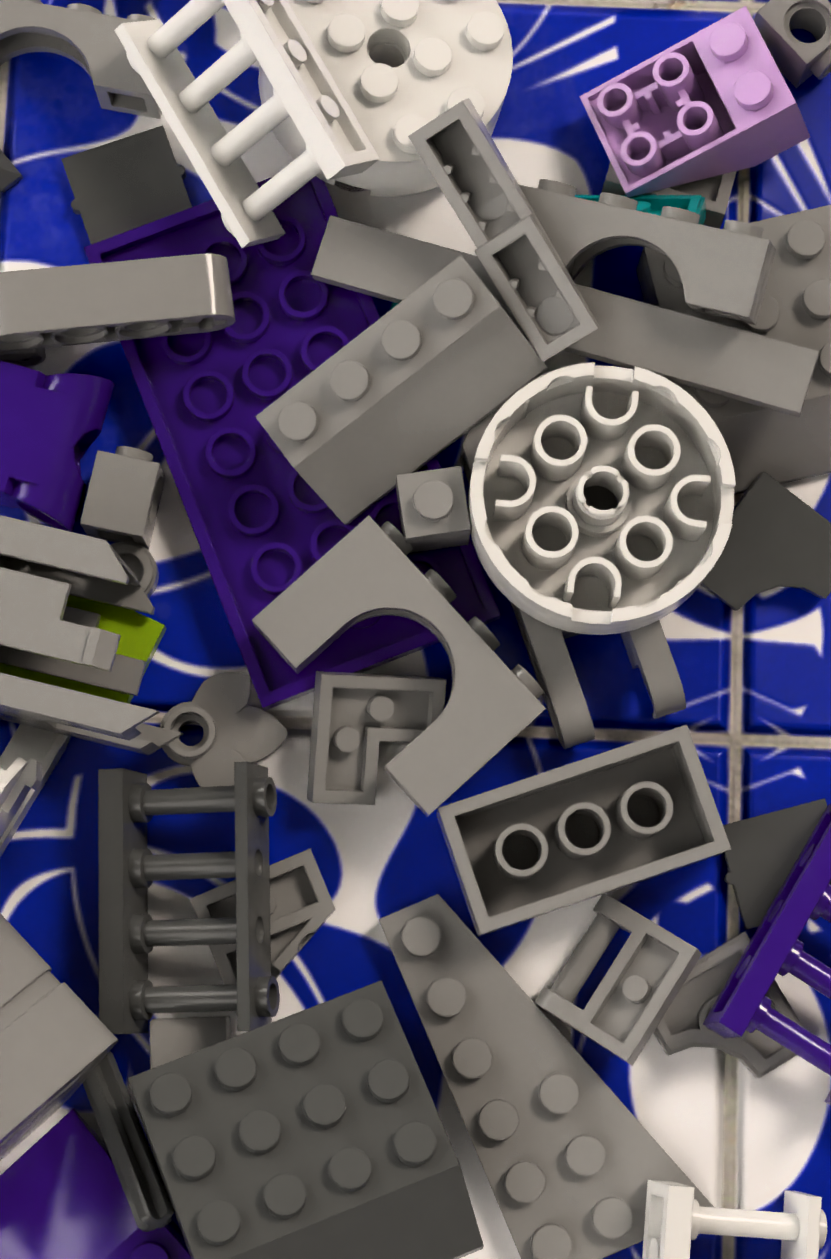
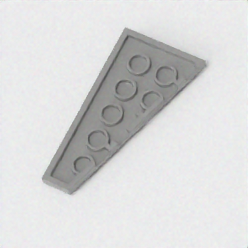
(542, 1121)

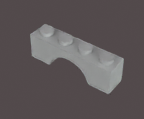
(88, 40)
(719, 268)

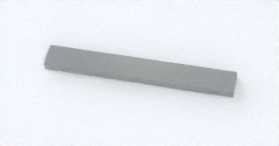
(629, 330)

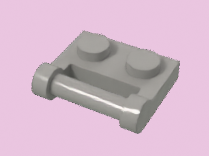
(633, 990)

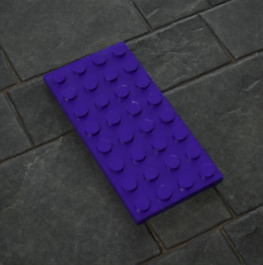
(240, 492)

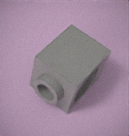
(795, 58)
(123, 496)

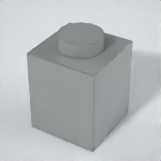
(433, 509)

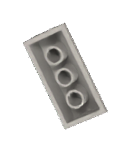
(402, 391)

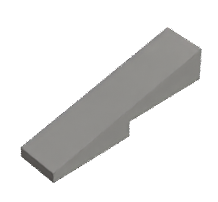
(504, 229)

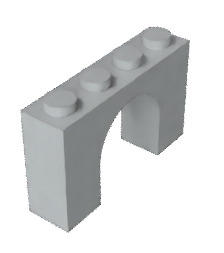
(373, 577)

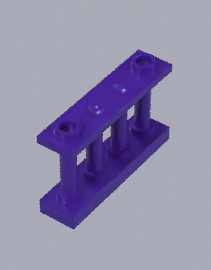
(778, 951)

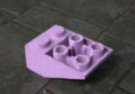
(696, 109)

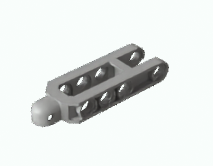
(550, 657)

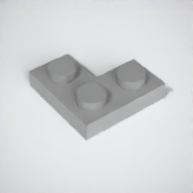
(352, 718)

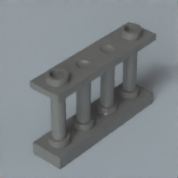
(129, 870)

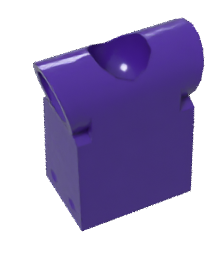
(43, 437)

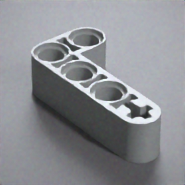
(111, 303)

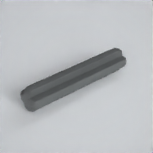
(128, 1146)

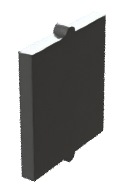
(126, 184)
(764, 854)

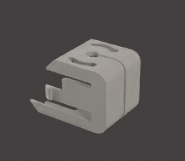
(47, 637)
(45, 1040)

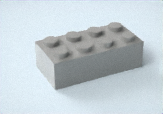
(582, 830)

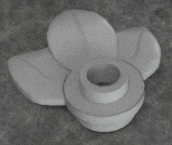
(230, 729)

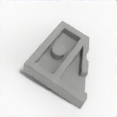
(297, 912)

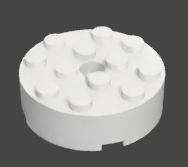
(400, 71)
(586, 564)

